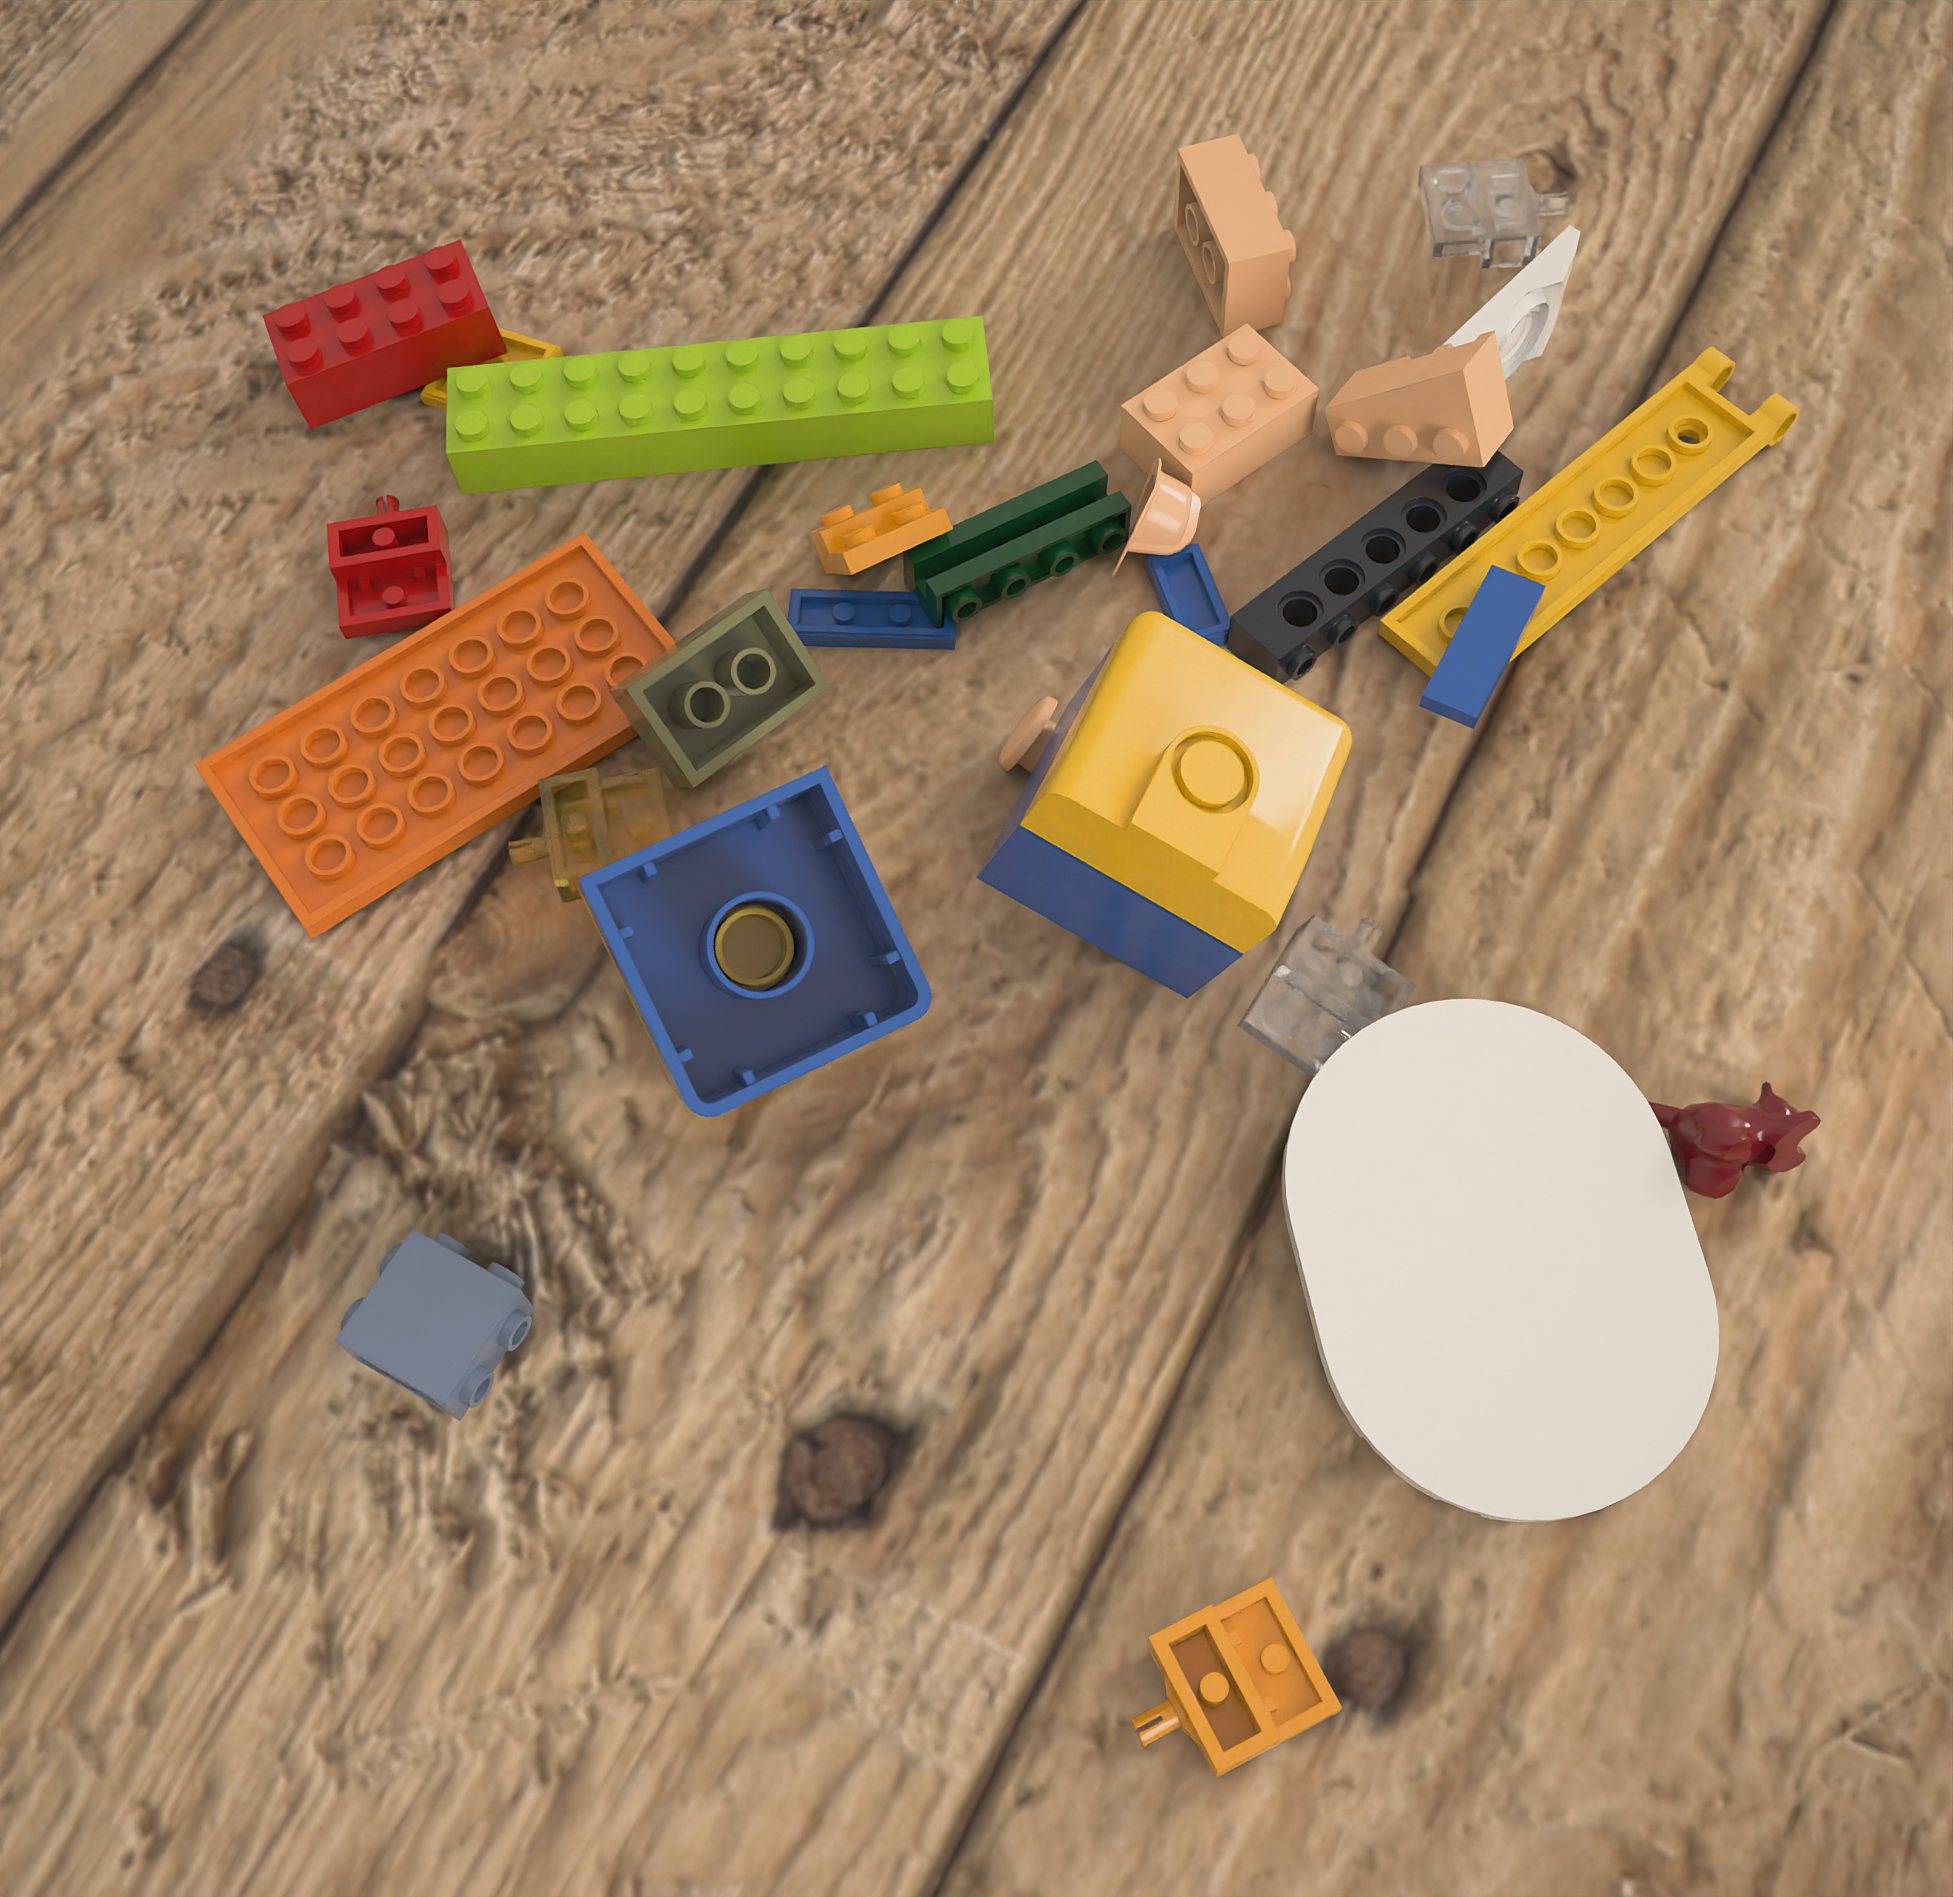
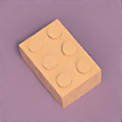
(1232, 234)
(1220, 414)

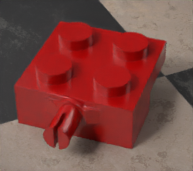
(390, 569)

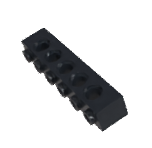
(1407, 533)

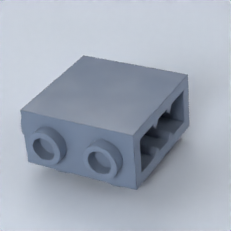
(437, 1322)

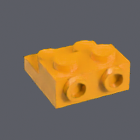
(878, 531)

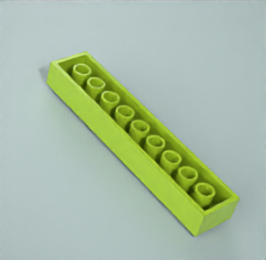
(719, 405)

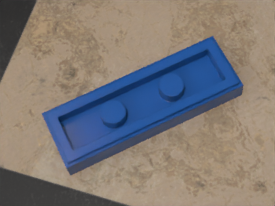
(866, 620)
(1482, 646)

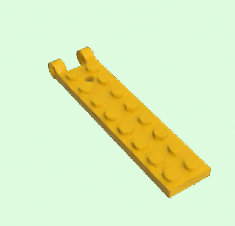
(1599, 508)

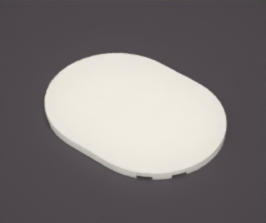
(1499, 1261)

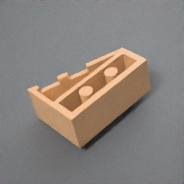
(1426, 408)

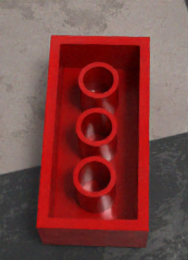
(383, 334)

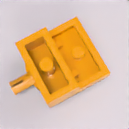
(1237, 1679)

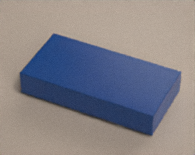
(1189, 593)

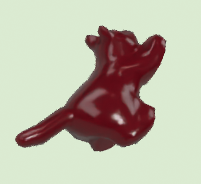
(1722, 1139)

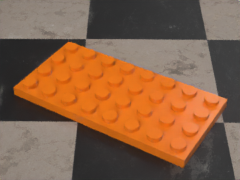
(438, 734)

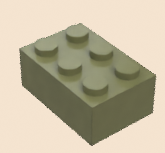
(720, 689)

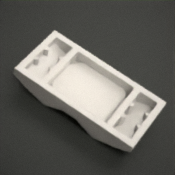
(1526, 307)

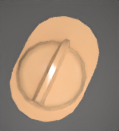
(1164, 516)

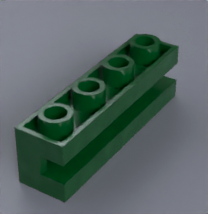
(1017, 545)

